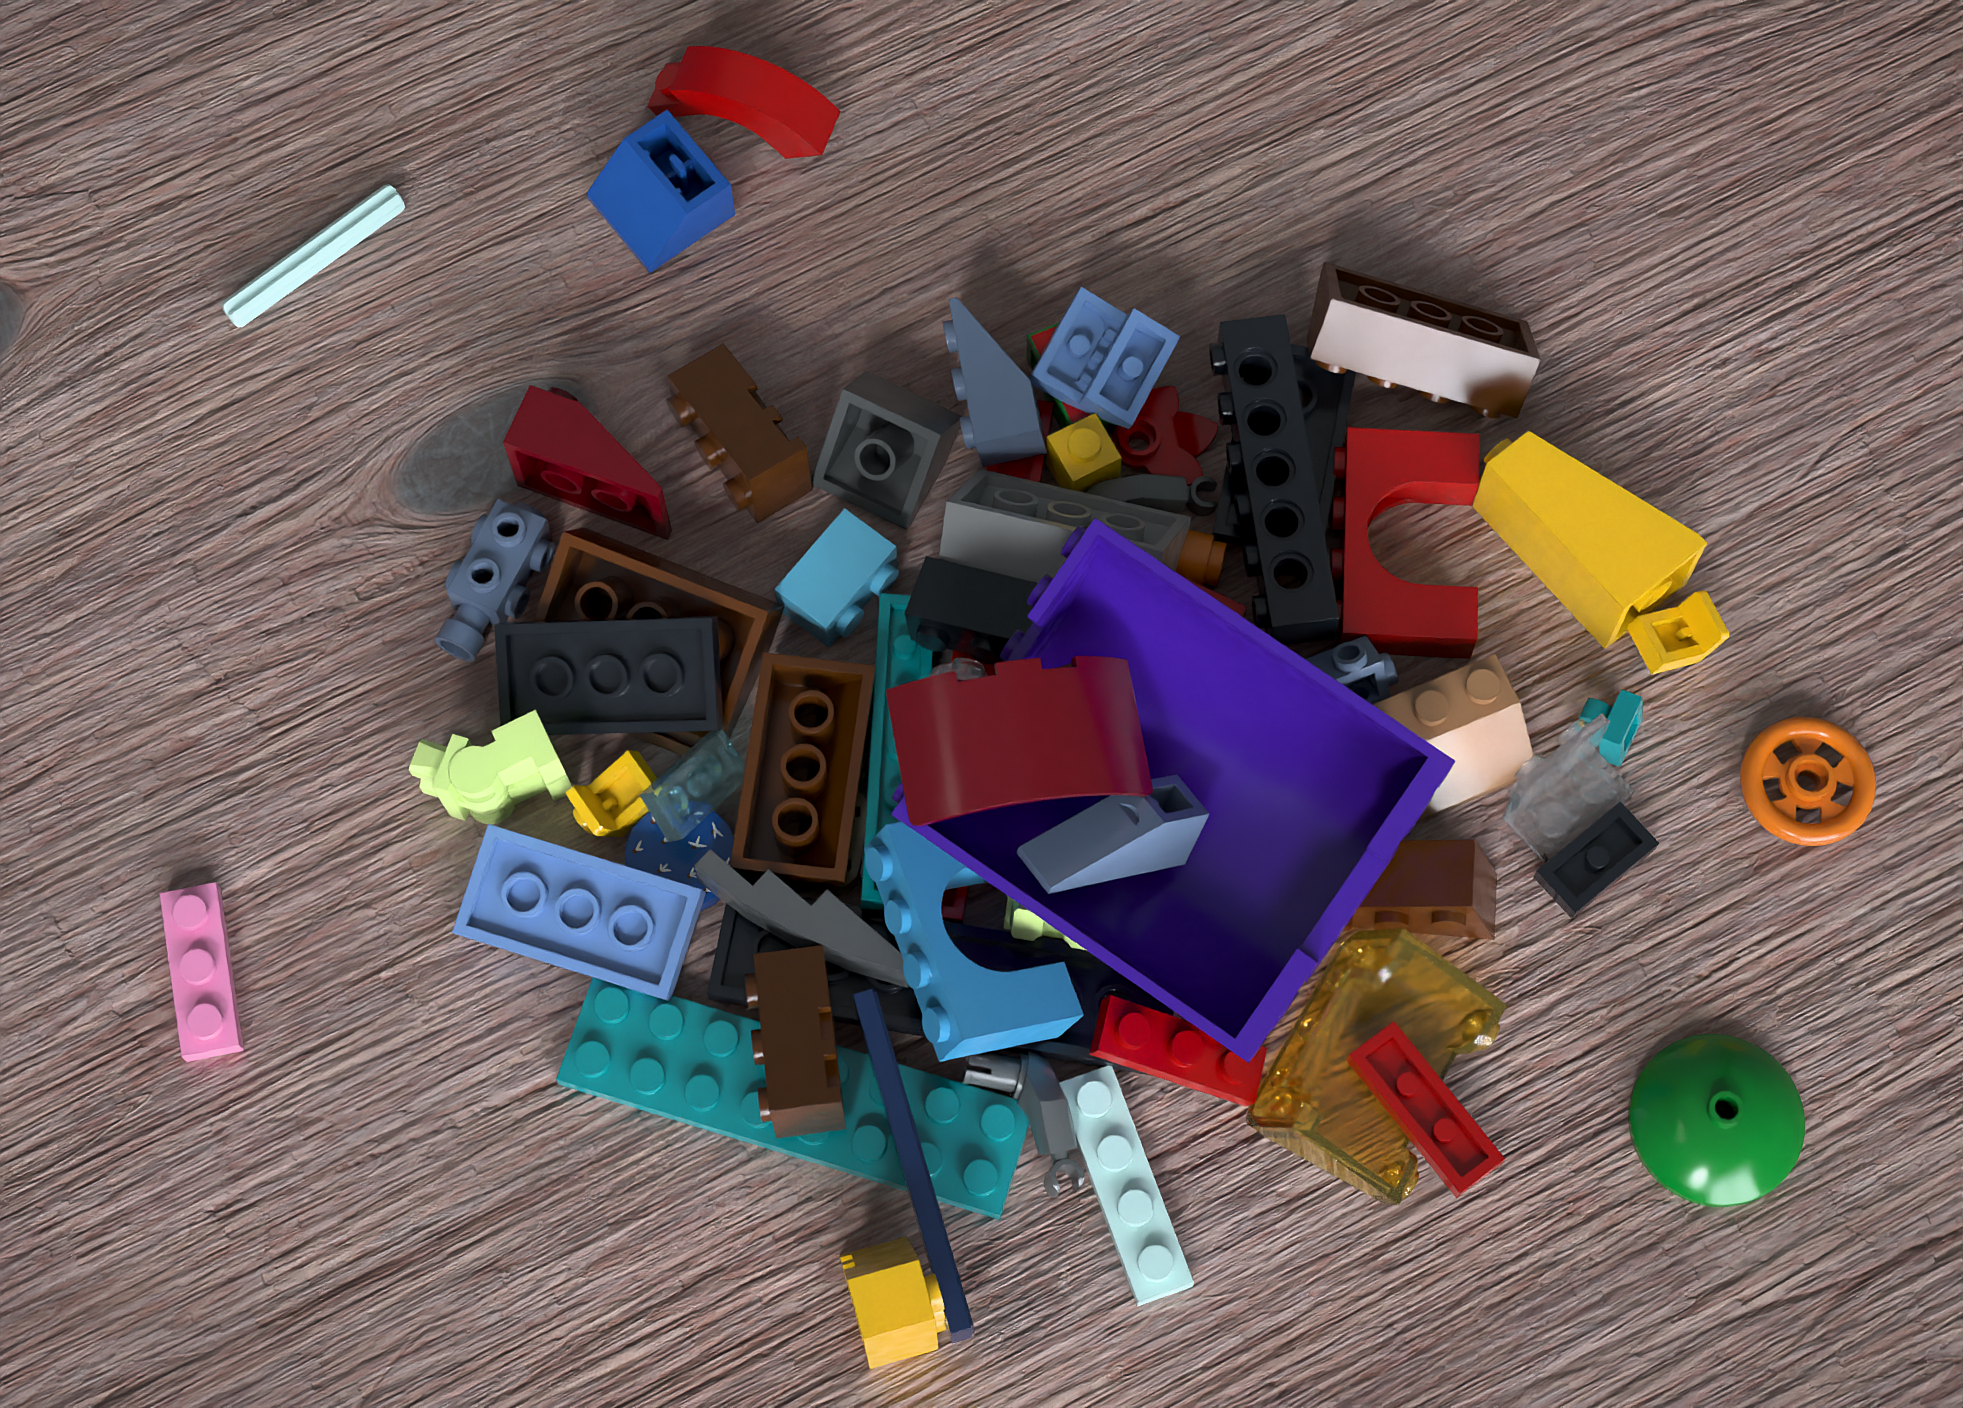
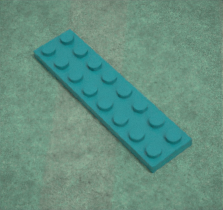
(702, 1072)

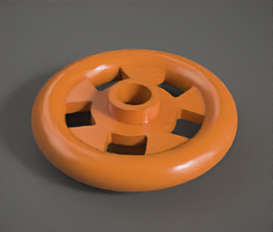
(1780, 815)

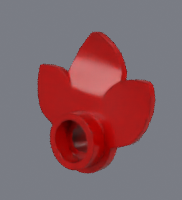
(1171, 437)

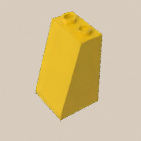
(1584, 535)

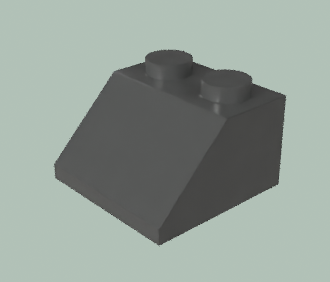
(885, 448)

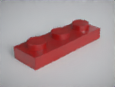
(1174, 1051)
(1425, 1109)

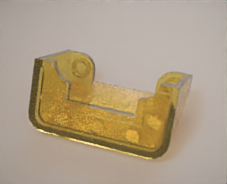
(1317, 1100)

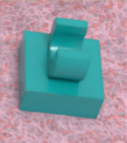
(1624, 723)

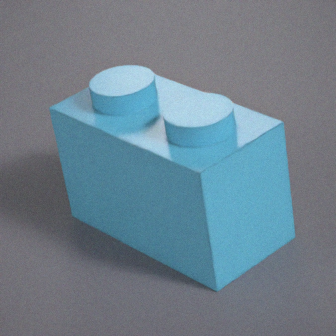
(838, 578)

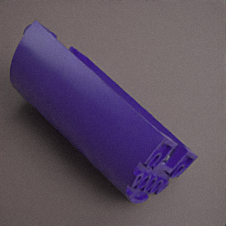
(1289, 763)

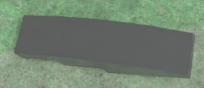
(782, 912)

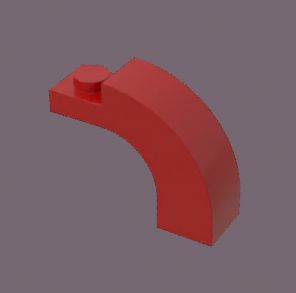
(748, 92)

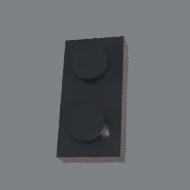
(1596, 860)

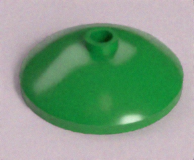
(1694, 1148)

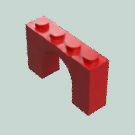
(1377, 474)

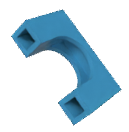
(960, 1002)

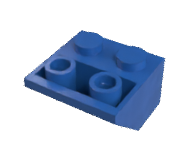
(661, 192)

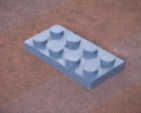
(579, 912)

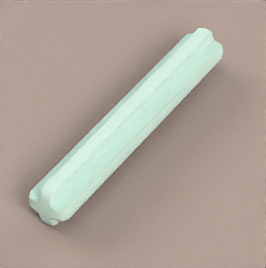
(313, 255)

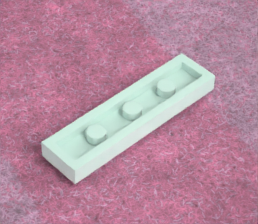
(1125, 1187)

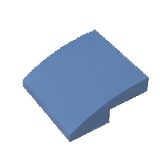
(1103, 359)

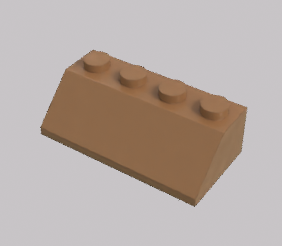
(1472, 720)

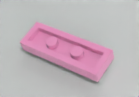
(201, 972)

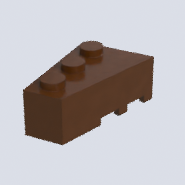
(1433, 891)

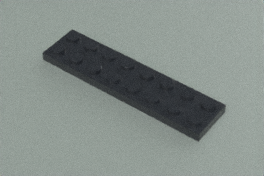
(902, 1014)

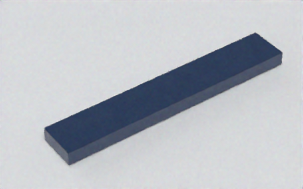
(913, 1164)

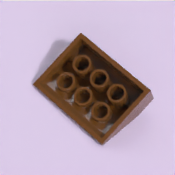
(614, 580)

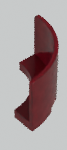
(1018, 737)

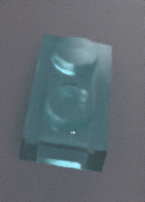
(694, 785)

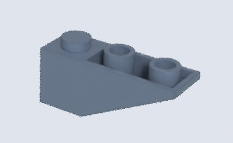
(1000, 398)
(1118, 838)

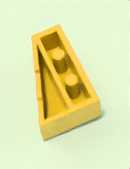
(893, 1301)

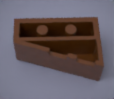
(739, 434)
(796, 1042)

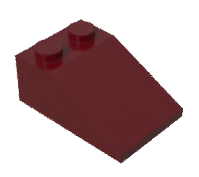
(573, 459)

